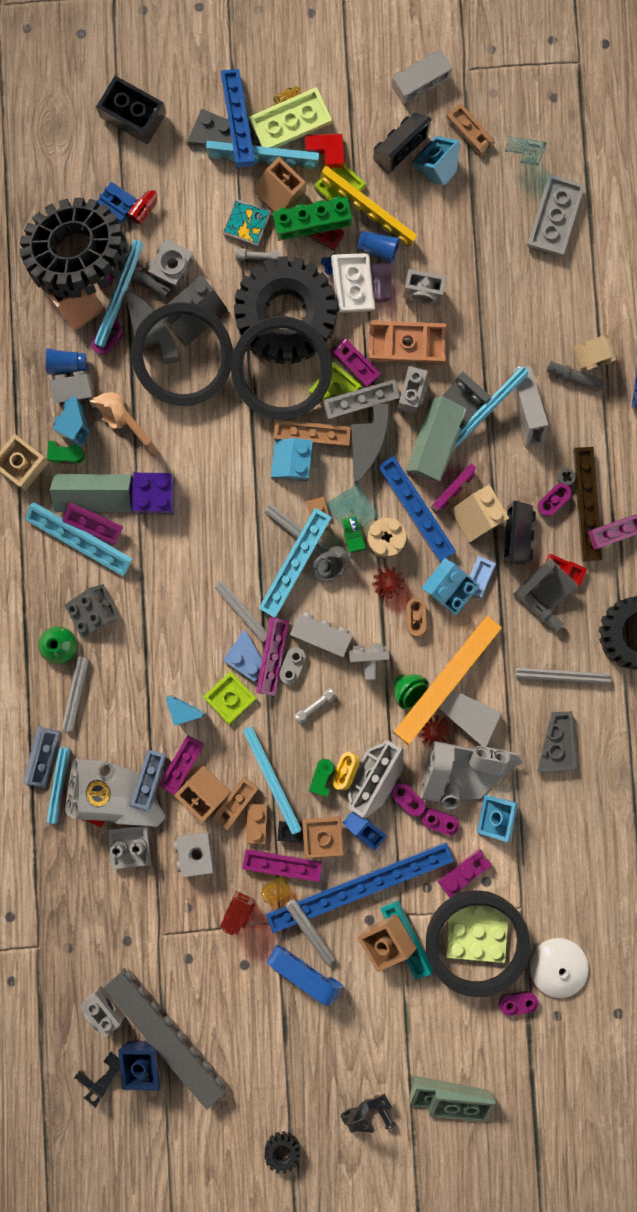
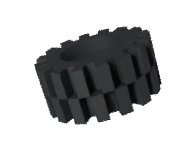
(282, 1164)

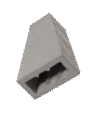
(530, 410)
(471, 716)

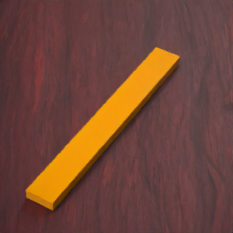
(447, 680)

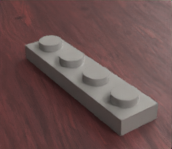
(360, 399)

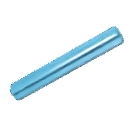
(58, 785)

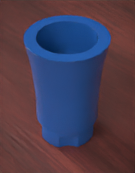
(379, 245)
(65, 361)

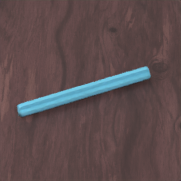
(118, 293)
(491, 404)
(272, 780)

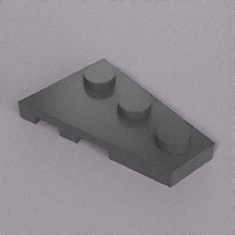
(210, 128)
(559, 744)

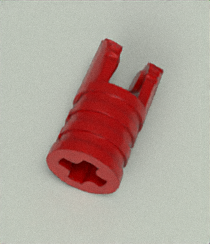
(142, 207)

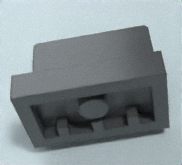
(467, 394)
(549, 584)
(92, 610)

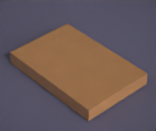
(140, 434)

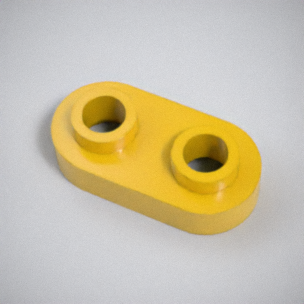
(345, 771)

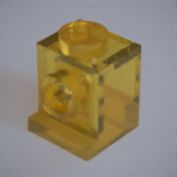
(277, 883)

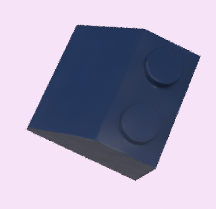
(138, 1066)

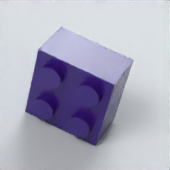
(153, 493)

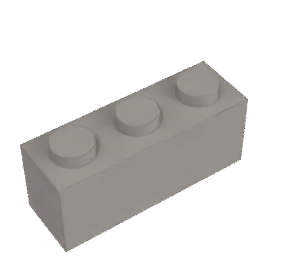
(421, 76)
(321, 634)

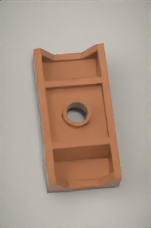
(387, 344)

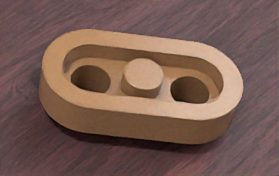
(416, 616)

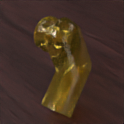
(286, 94)

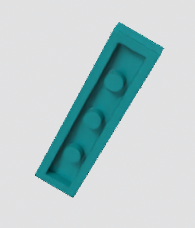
(418, 960)

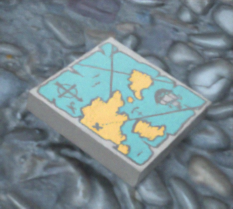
(246, 223)

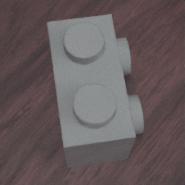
(78, 385)

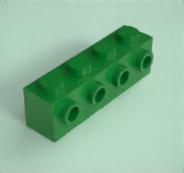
(312, 218)

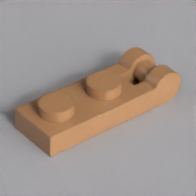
(470, 129)
(235, 803)

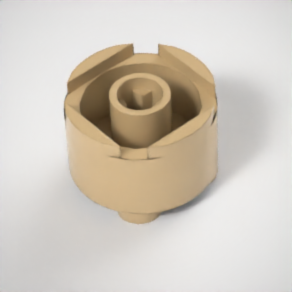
(594, 352)
(391, 528)

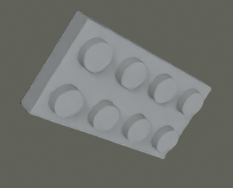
(555, 215)

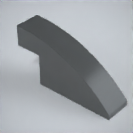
(159, 335)
(367, 441)

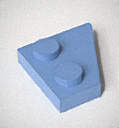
(244, 657)

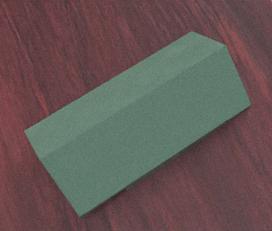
(436, 439)
(92, 492)
(451, 1099)

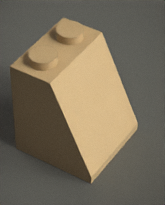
(479, 513)

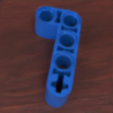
(304, 976)

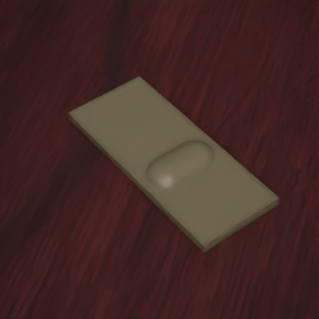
(259, 170)

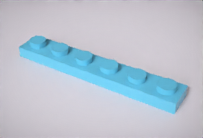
(293, 158)
(78, 539)
(295, 562)

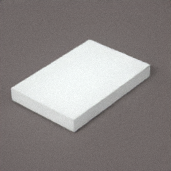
(353, 283)

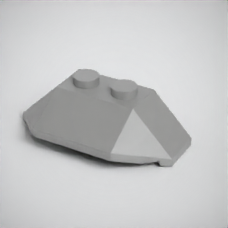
(375, 778)

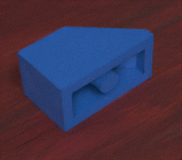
(365, 830)

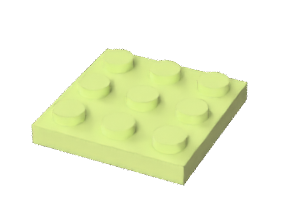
(477, 934)

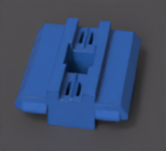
(112, 193)

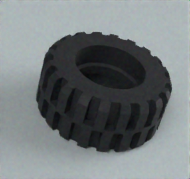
(612, 633)

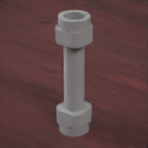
(242, 255)
(301, 716)

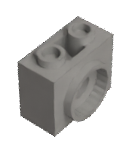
(166, 255)
(424, 287)
(413, 390)
(187, 863)
(102, 1012)

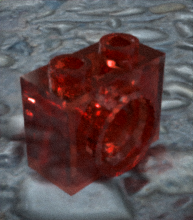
(237, 913)

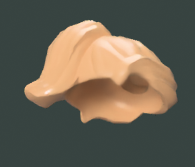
(111, 407)

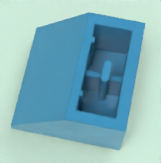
(72, 422)
(450, 586)

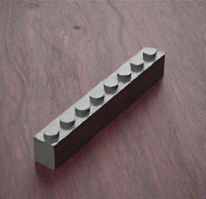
(165, 1038)

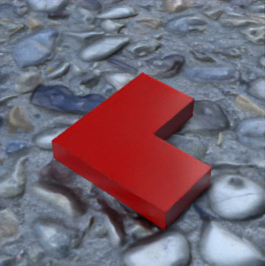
(327, 144)

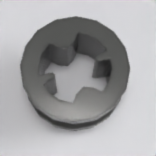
(571, 476)

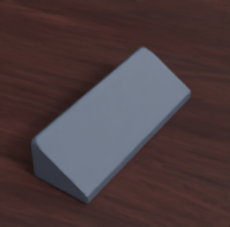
(41, 756)
(148, 780)

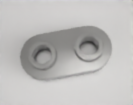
(292, 665)

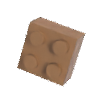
(387, 943)

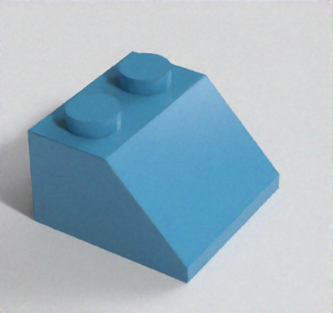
(292, 459)

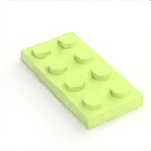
(290, 119)

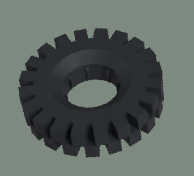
(81, 271)
(279, 279)

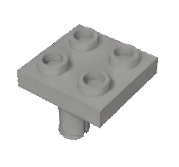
(368, 656)
(129, 847)

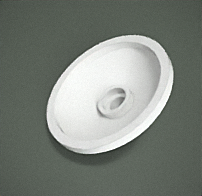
(550, 958)

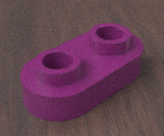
(112, 340)
(554, 500)
(407, 799)
(440, 821)
(519, 1003)

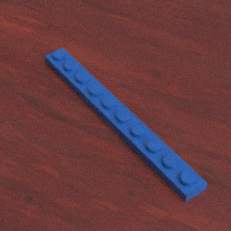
(363, 885)

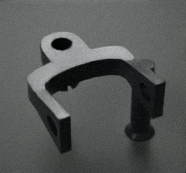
(100, 1087)
(352, 1116)

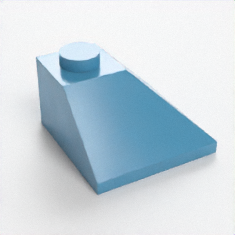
(438, 160)

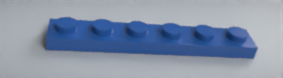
(237, 118)
(416, 509)

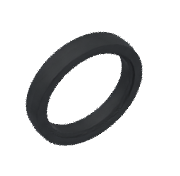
(138, 360)
(238, 375)
(505, 978)

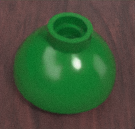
(66, 645)
(409, 689)

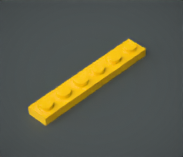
(362, 202)

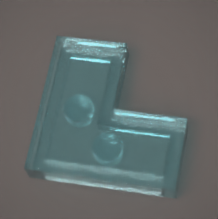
(530, 149)
(355, 501)

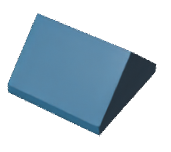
(182, 711)
(497, 818)

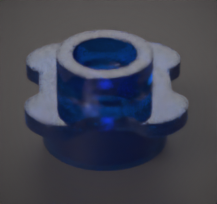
(326, 262)

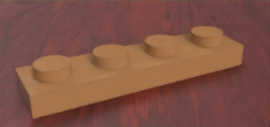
(319, 433)

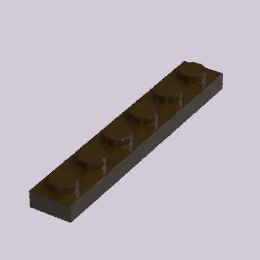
(587, 501)

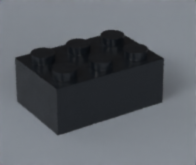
(131, 109)

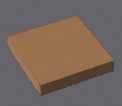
(323, 837)

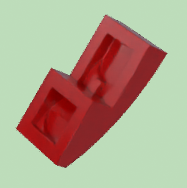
(574, 570)

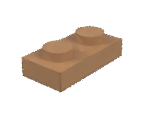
(256, 823)

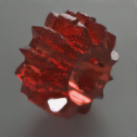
(394, 579)
(440, 729)

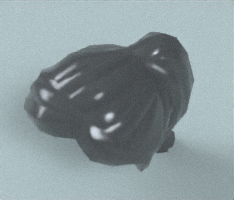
(331, 564)

